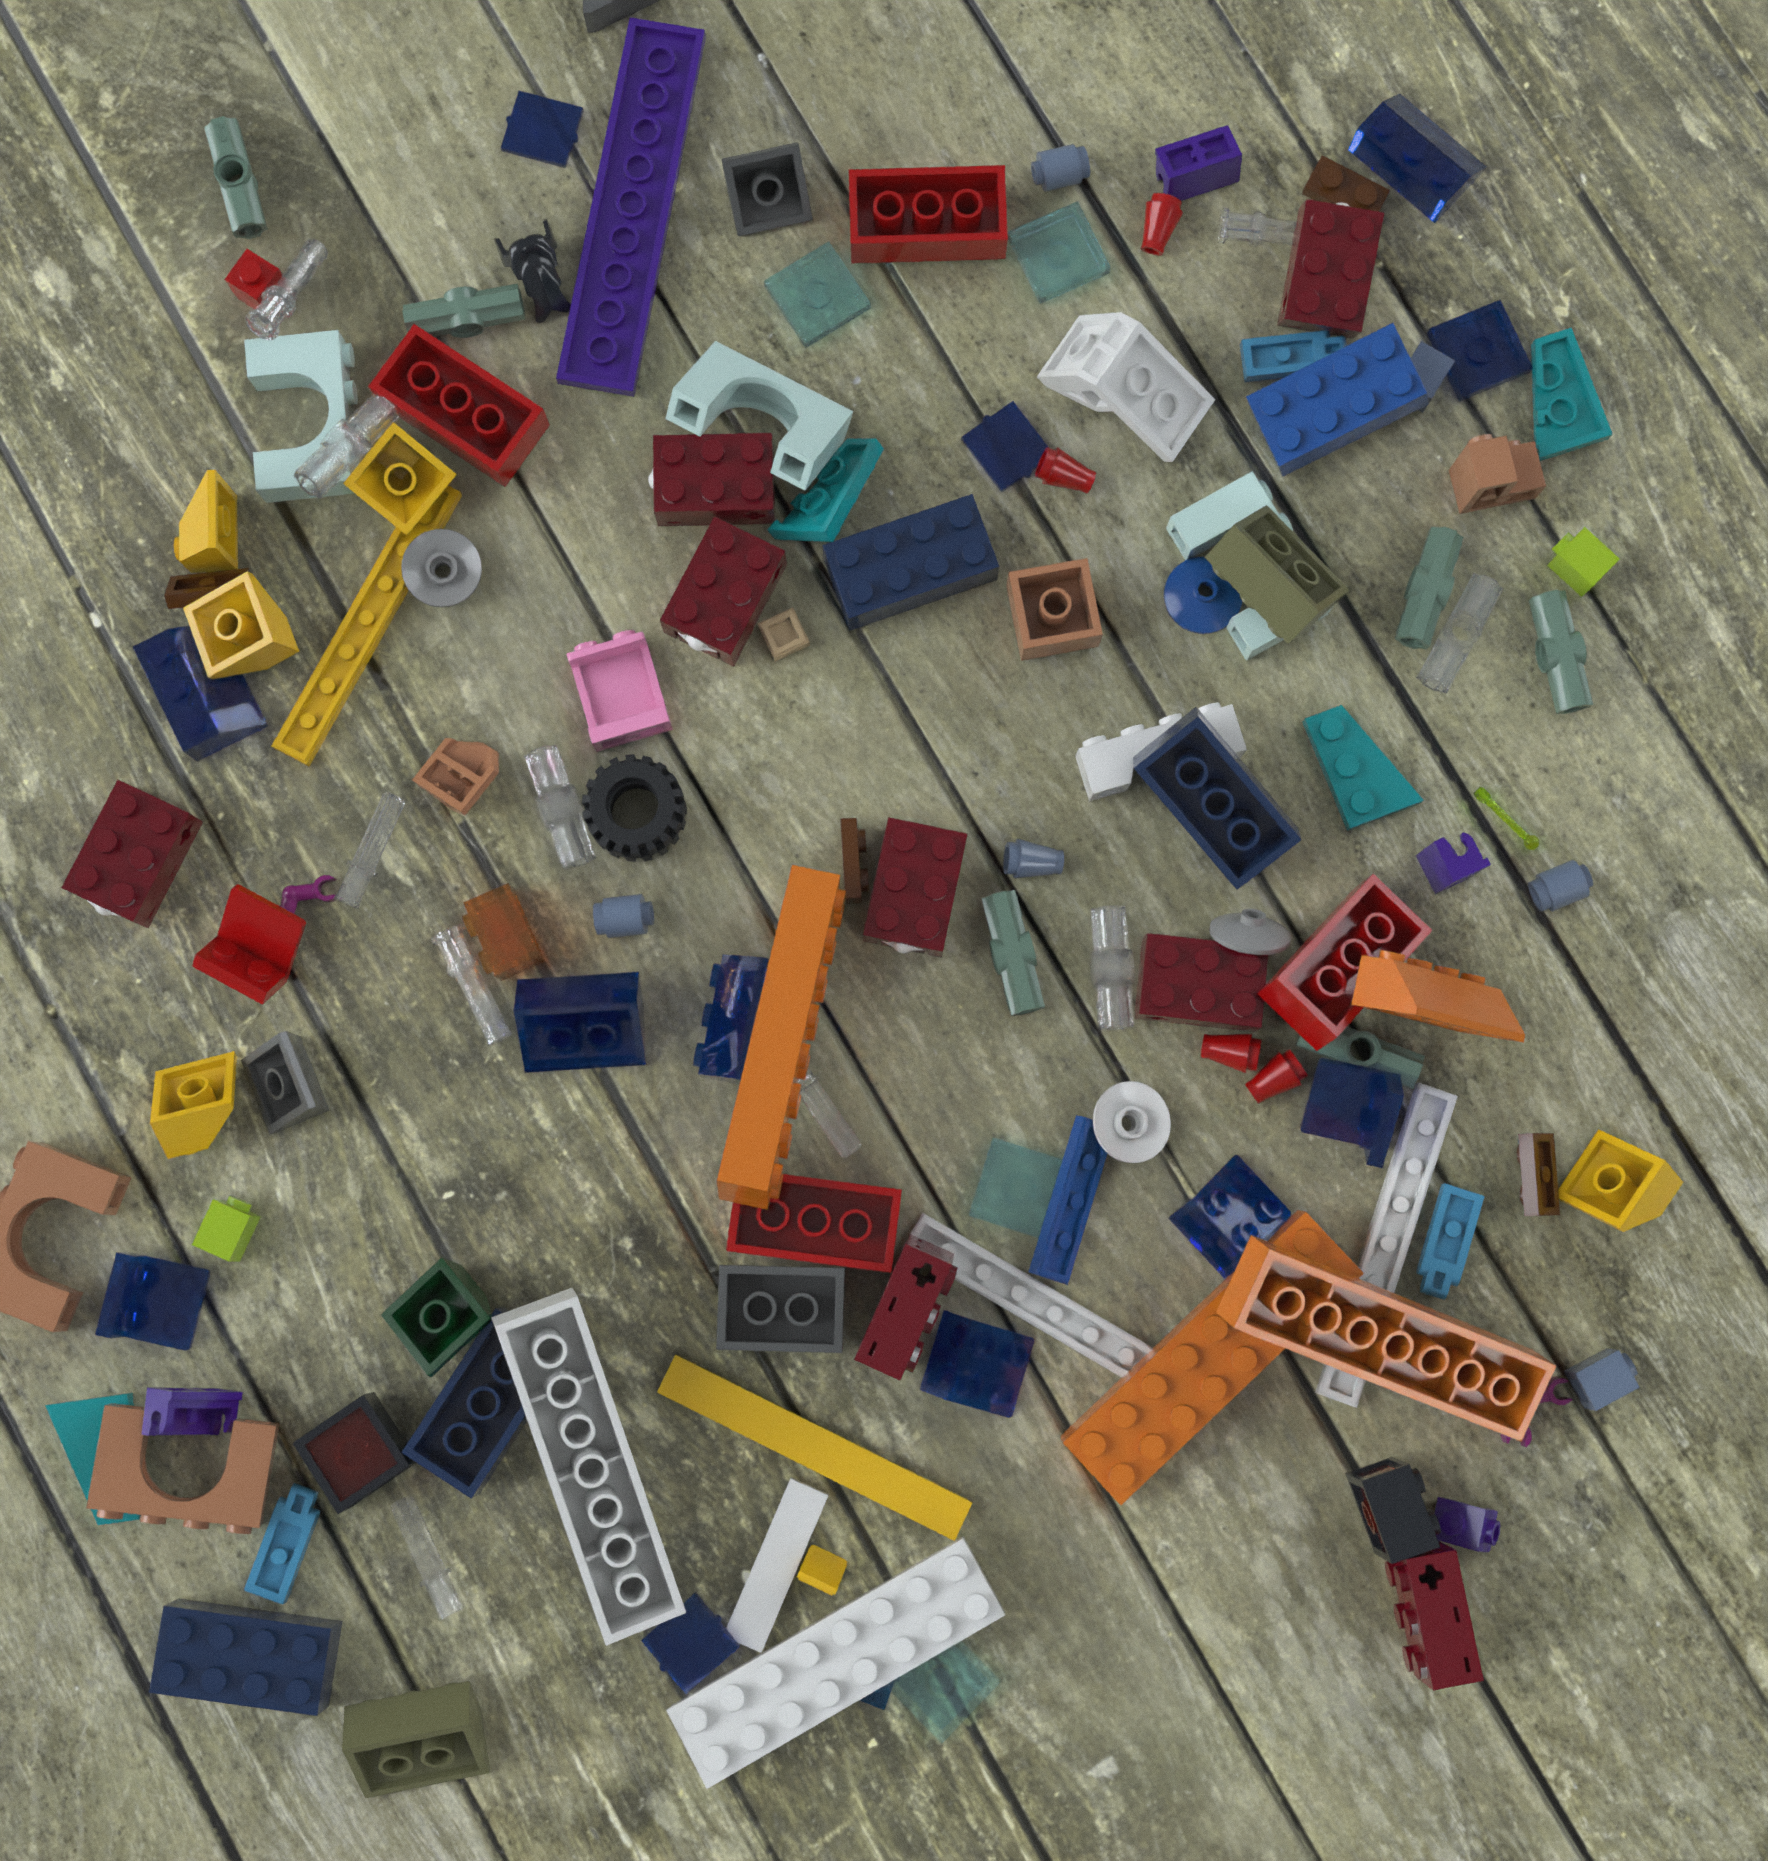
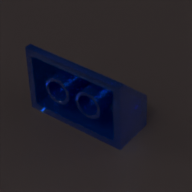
(1415, 156)
(200, 710)
(730, 1017)
(580, 1022)

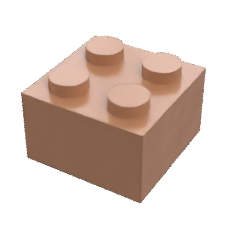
(1054, 609)

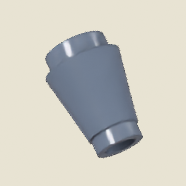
(1031, 859)

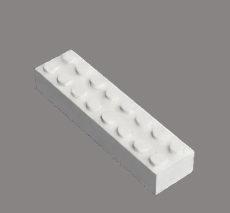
(589, 1465)
(835, 1662)

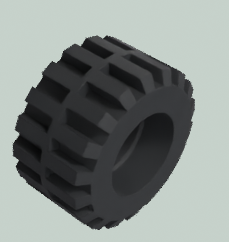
(615, 781)

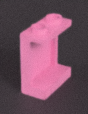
(619, 690)

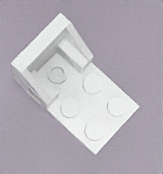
(1123, 369)

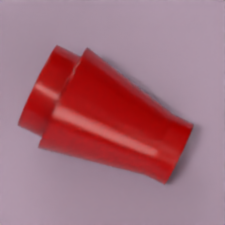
(1160, 221)
(1063, 471)
(1232, 1050)
(1277, 1076)

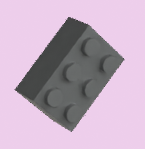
(780, 1308)

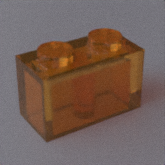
(503, 932)

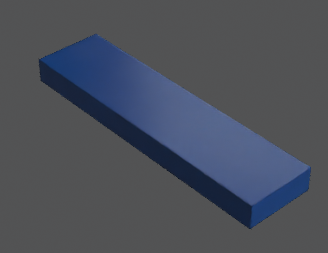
(1069, 1204)

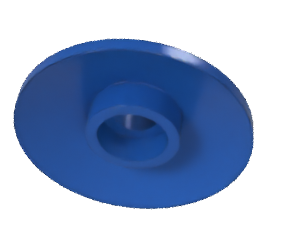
(1193, 610)

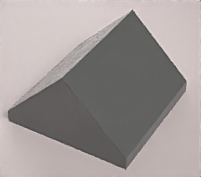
(767, 189)
(284, 1082)

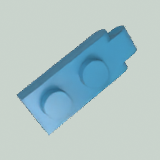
(1284, 354)
(1448, 1240)
(284, 1545)

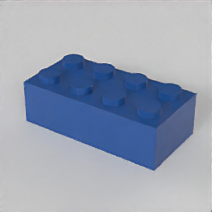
(1338, 399)

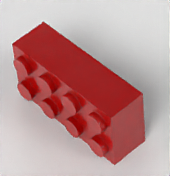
(928, 214)
(460, 405)
(1320, 978)
(821, 1224)

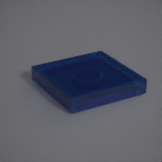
(1483, 350)

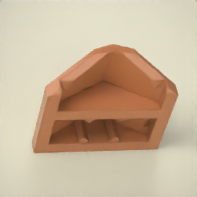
(458, 773)

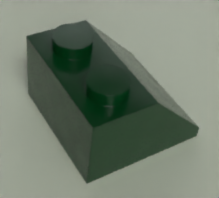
(439, 1315)

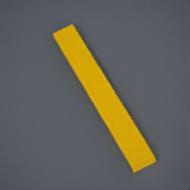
(355, 640)
(815, 1447)

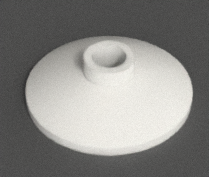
(1148, 1120)

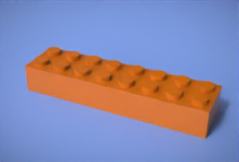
(778, 1045)
(1385, 1338)
(1184, 1380)

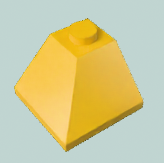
(399, 478)
(209, 528)
(239, 629)
(192, 1103)
(1619, 1183)

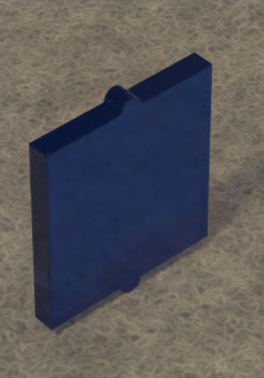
(542, 129)
(1006, 446)
(691, 1644)

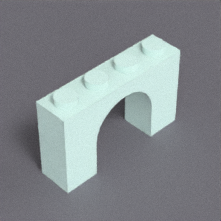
(307, 361)
(731, 380)
(1203, 527)

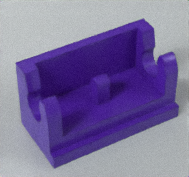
(1199, 163)
(1448, 869)
(189, 1411)

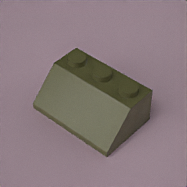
(1276, 573)
(415, 1739)

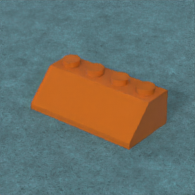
(1434, 996)

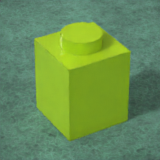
(1582, 560)
(227, 1228)

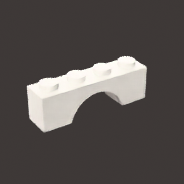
(1108, 764)

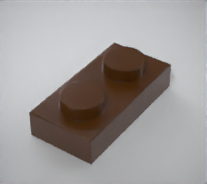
(1338, 184)
(188, 588)
(852, 844)
(1538, 1174)

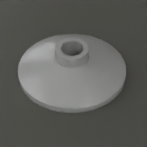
(439, 549)
(1250, 933)

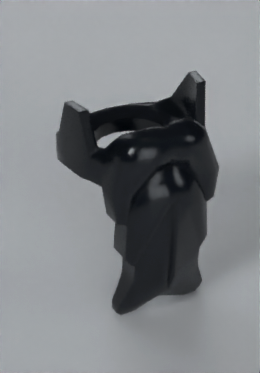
(535, 263)

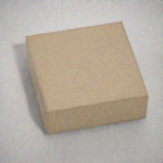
(783, 634)

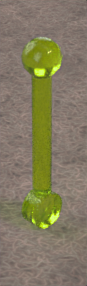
(1531, 842)

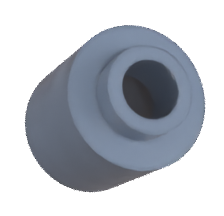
(1060, 167)
(1560, 886)
(623, 916)

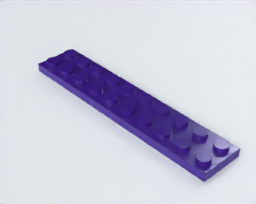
(631, 207)

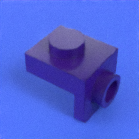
(1467, 1525)

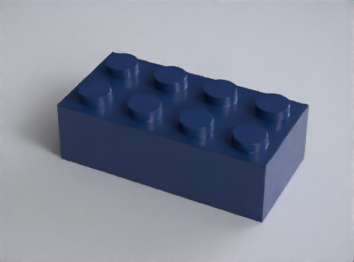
(911, 562)
(1216, 798)
(471, 1418)
(245, 1656)

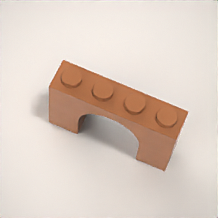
(39, 1177)
(124, 1485)

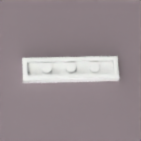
(776, 1564)

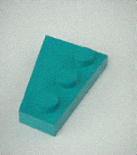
(1564, 397)
(826, 506)
(1356, 770)
(79, 1430)

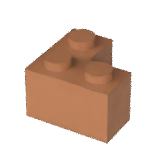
(1495, 473)

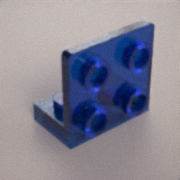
(1354, 1106)
(1228, 1213)
(153, 1300)
(977, 1364)

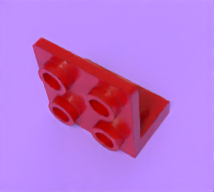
(252, 945)

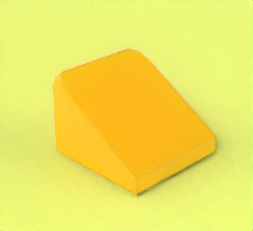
(822, 1569)

